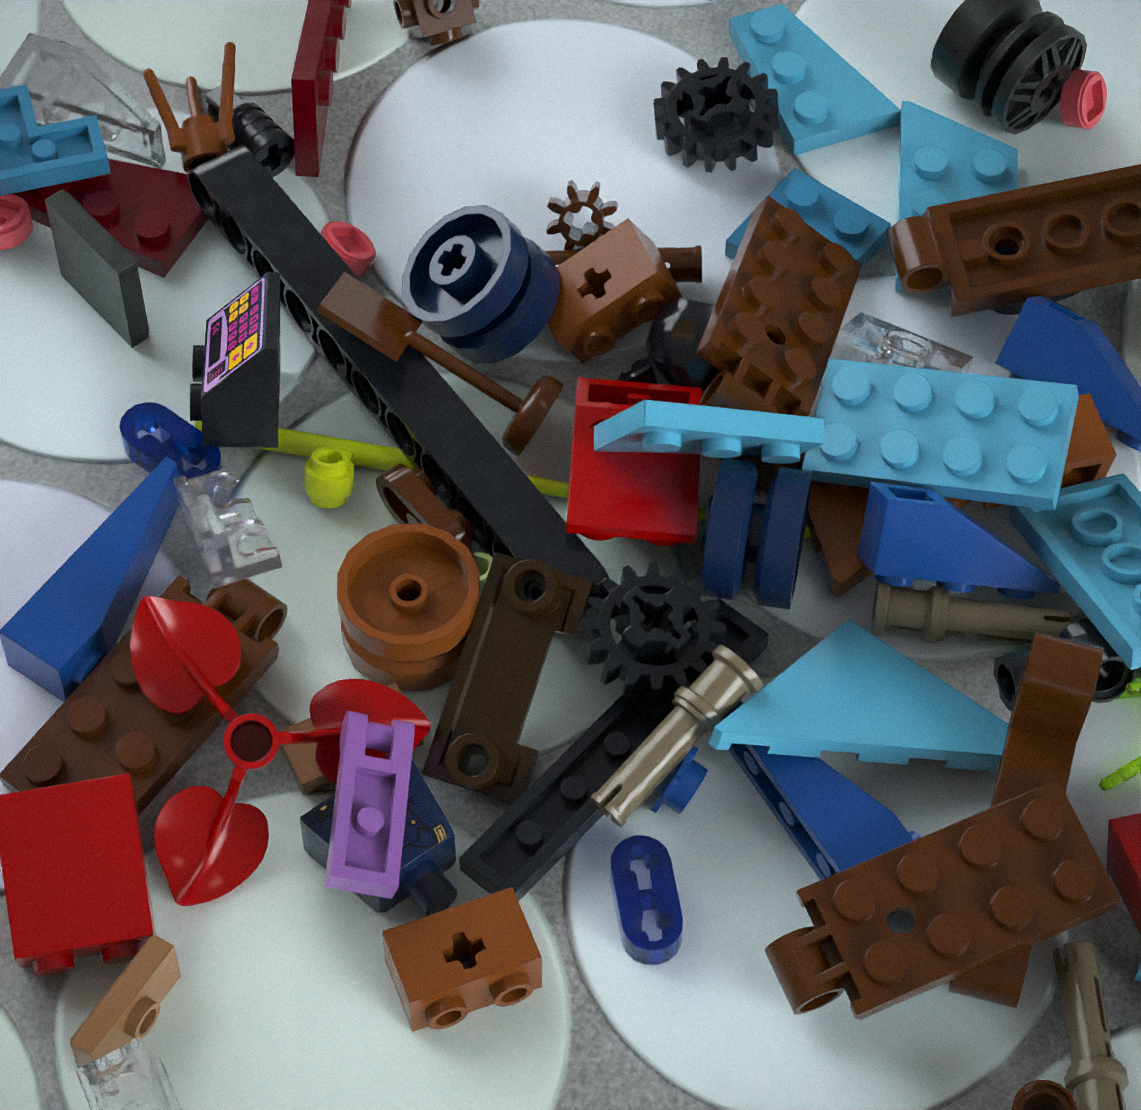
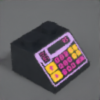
(240, 370)

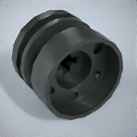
(1008, 59)

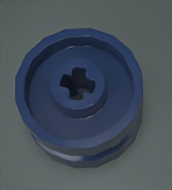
(480, 284)
(752, 532)

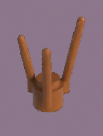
(200, 134)

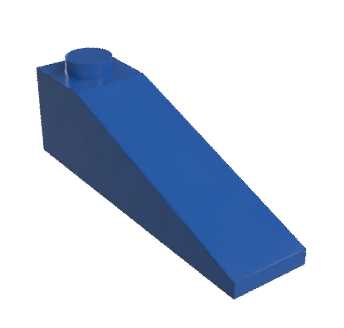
(87, 601)
(821, 809)

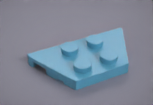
(948, 164)

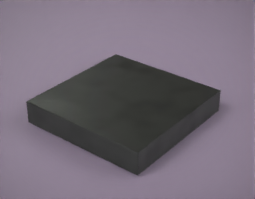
(98, 268)

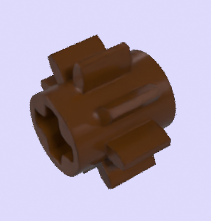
(573, 204)

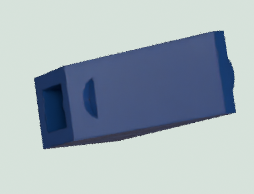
(1068, 348)
(926, 537)

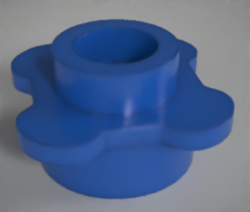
(680, 784)

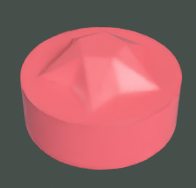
(1083, 99)
(15, 221)
(351, 245)

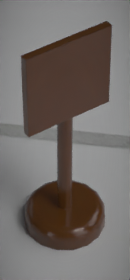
(393, 328)

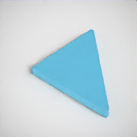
(866, 701)

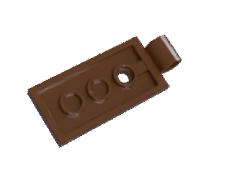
(1065, 232)
(777, 315)
(117, 730)
(972, 896)

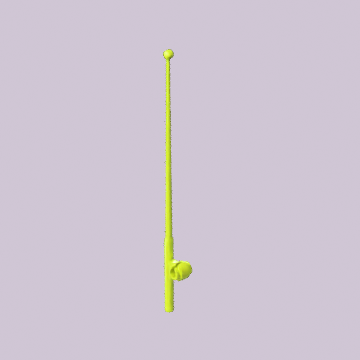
(332, 462)

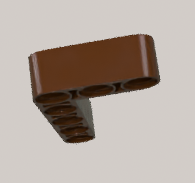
(1037, 750)

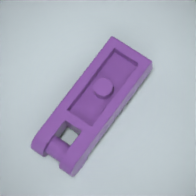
(370, 806)

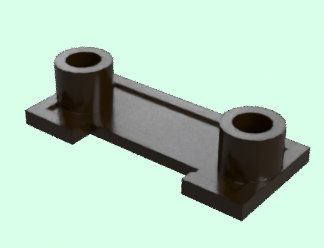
(501, 674)

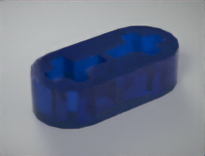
(177, 437)
(660, 897)

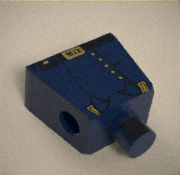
(425, 856)

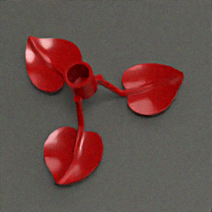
(199, 836)

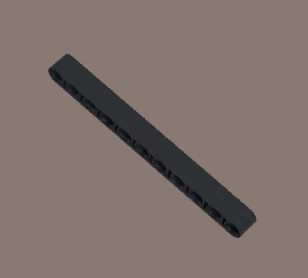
(403, 396)

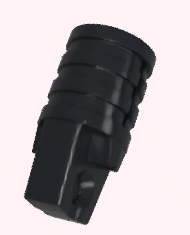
(256, 132)

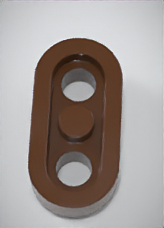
(413, 499)

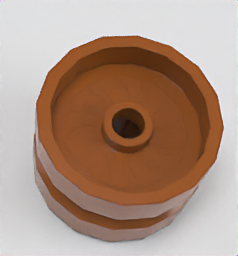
(407, 604)

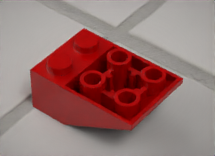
(629, 491)

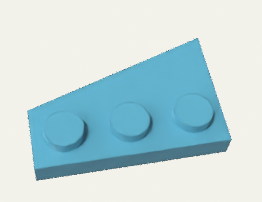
(818, 90)
(709, 431)

